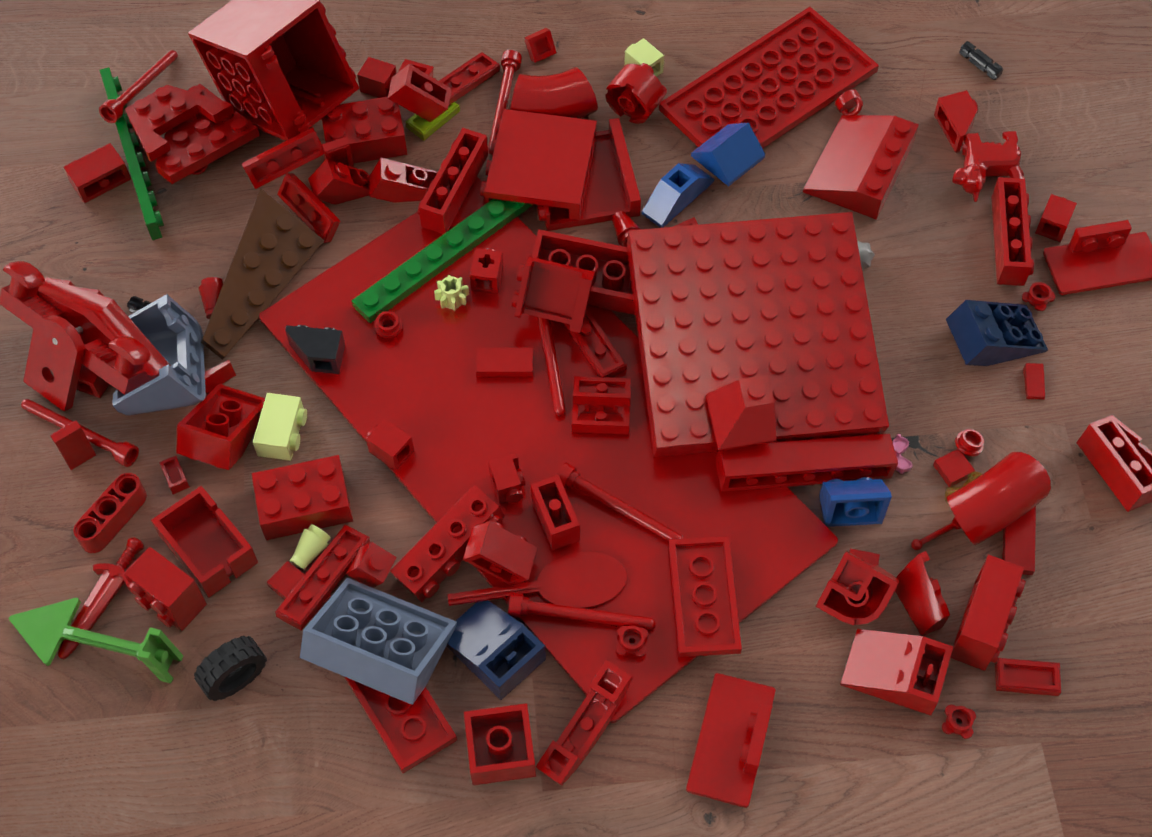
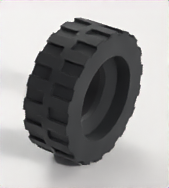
(230, 668)

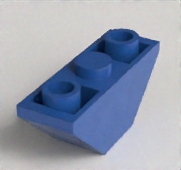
(675, 193)

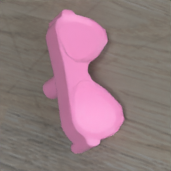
(901, 445)

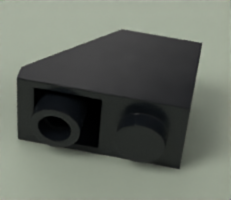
(318, 348)

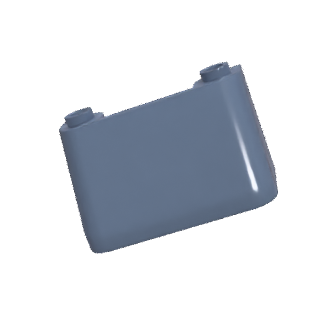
(178, 340)

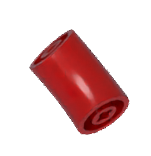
(556, 94)
(1000, 496)

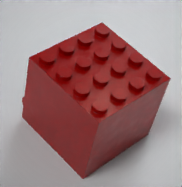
(275, 62)

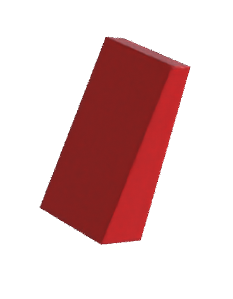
(218, 375)
(1034, 381)
(174, 475)

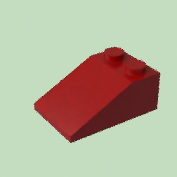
(220, 427)

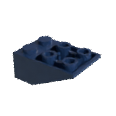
(994, 332)
(496, 647)

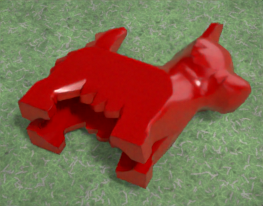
(987, 160)

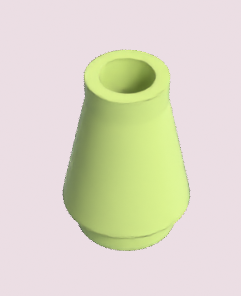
(311, 544)

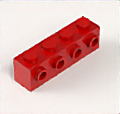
(453, 181)
(1011, 232)
(444, 545)

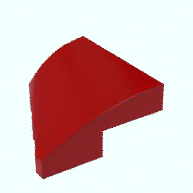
(922, 596)

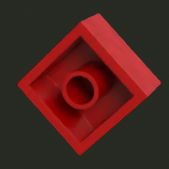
(164, 589)
(499, 744)

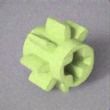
(451, 292)

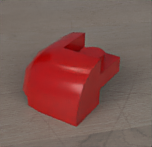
(857, 591)

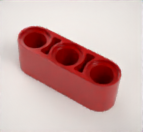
(109, 525)

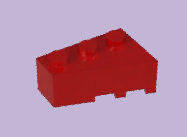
(1119, 460)

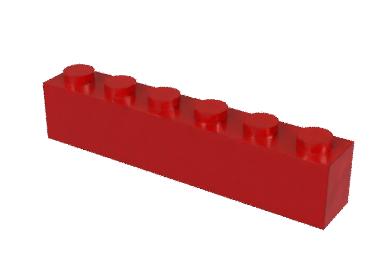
(806, 462)

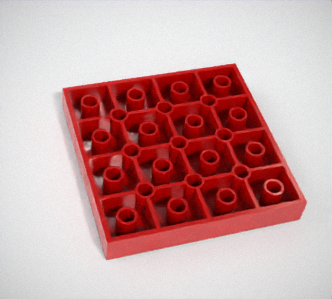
(753, 304)

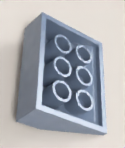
(377, 640)

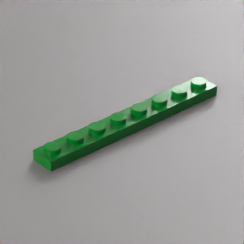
(134, 159)
(436, 257)

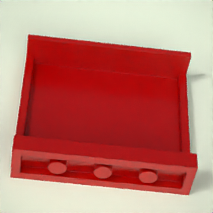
(540, 160)
(609, 185)

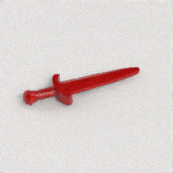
(103, 592)

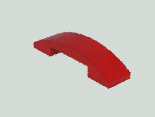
(587, 724)

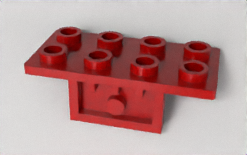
(1100, 258)
(731, 740)

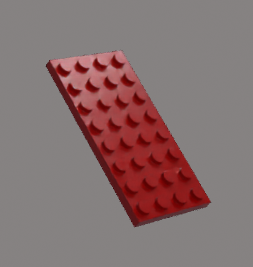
(772, 82)

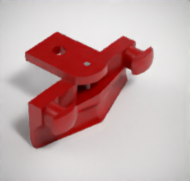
(75, 330)

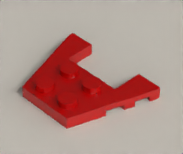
(168, 109)

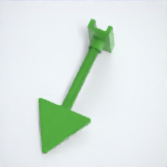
(50, 625)

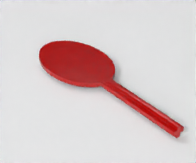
(570, 580)

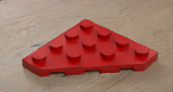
(202, 141)

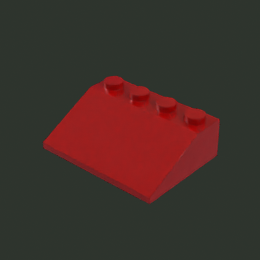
(862, 162)

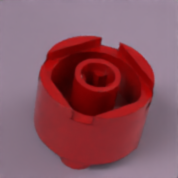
(635, 92)

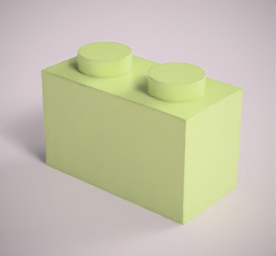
(279, 426)

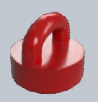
(848, 101)

